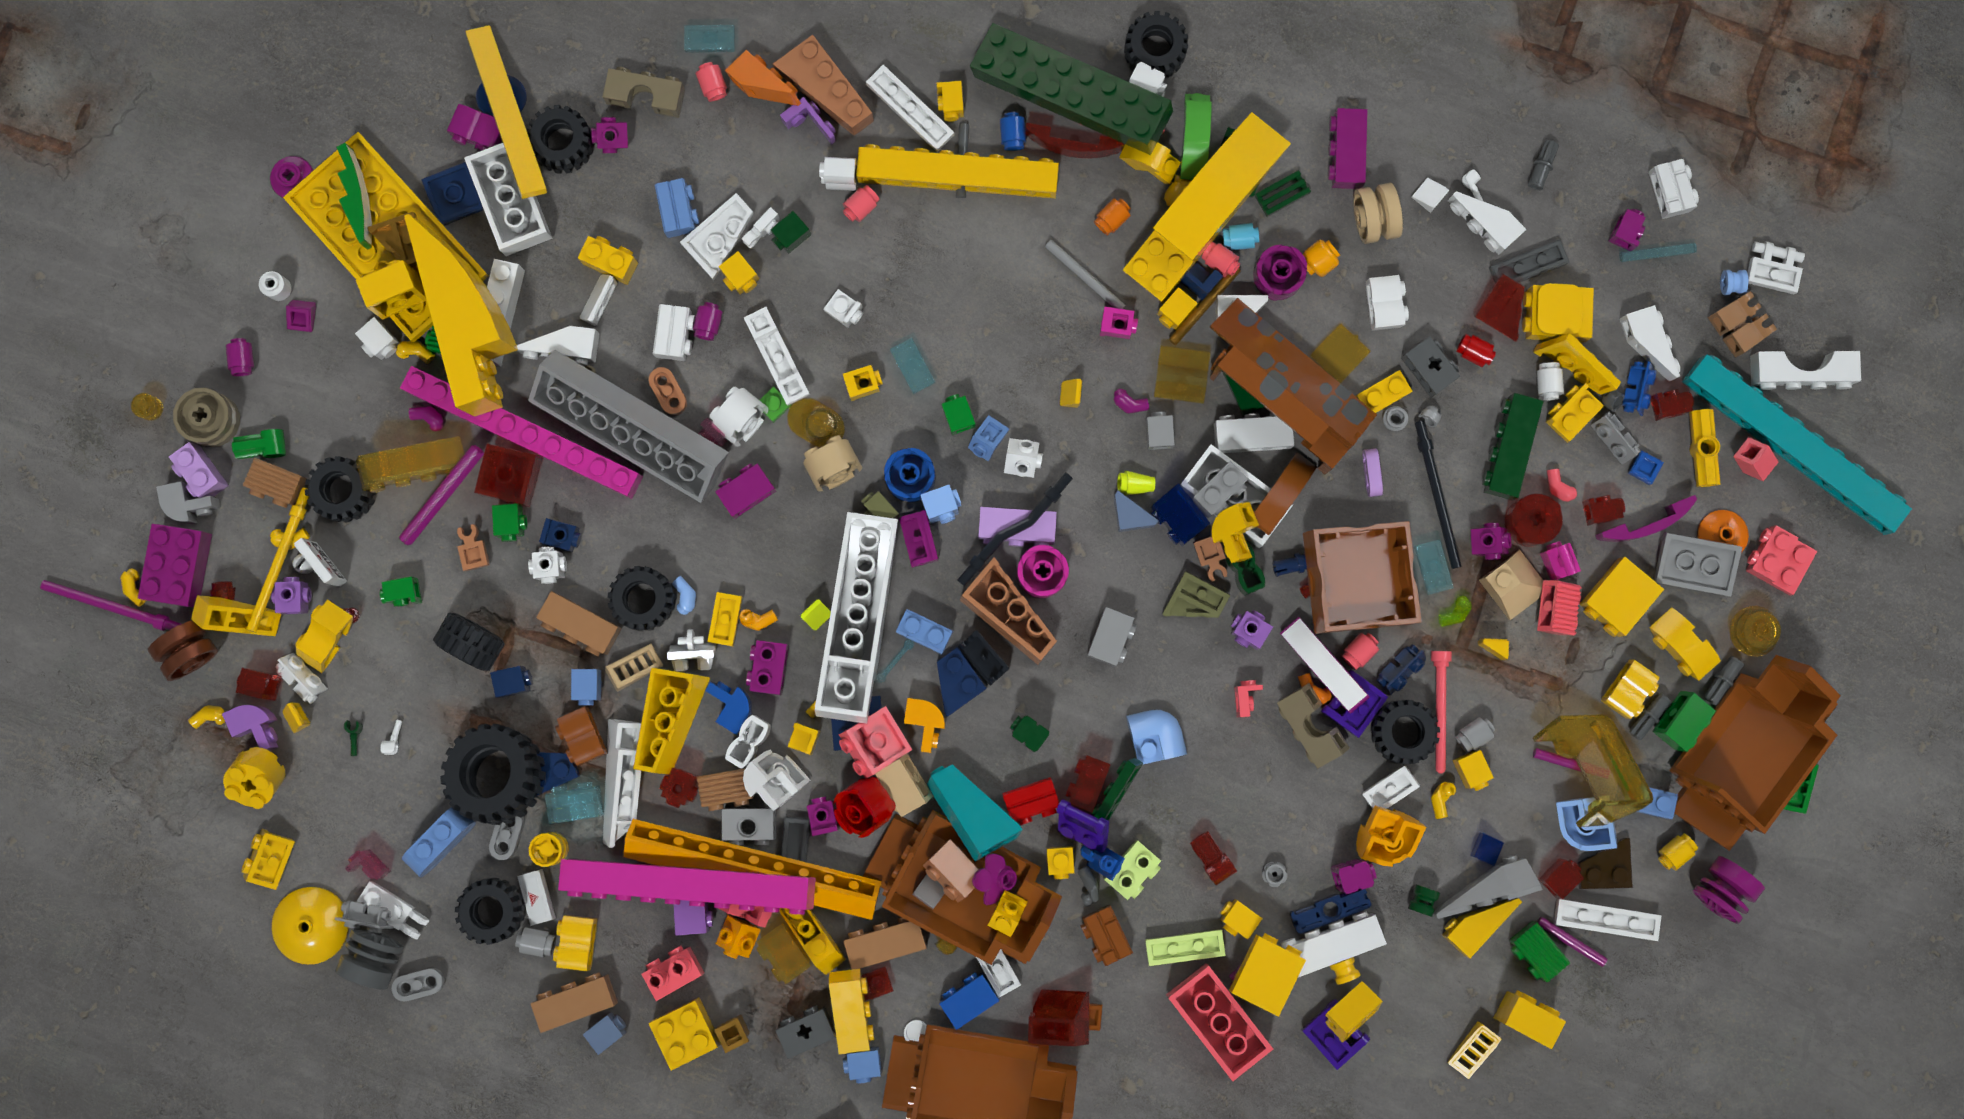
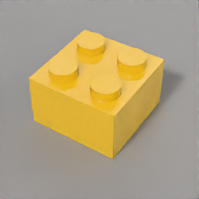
(391, 289)
(1534, 1021)
(684, 1033)

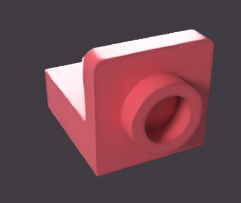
(1243, 701)

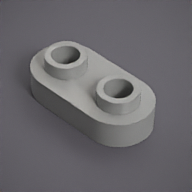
(506, 834)
(419, 984)

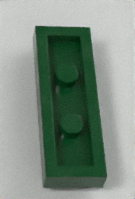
(1116, 790)

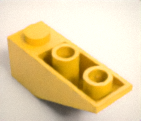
(814, 940)

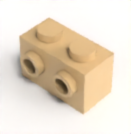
(904, 785)

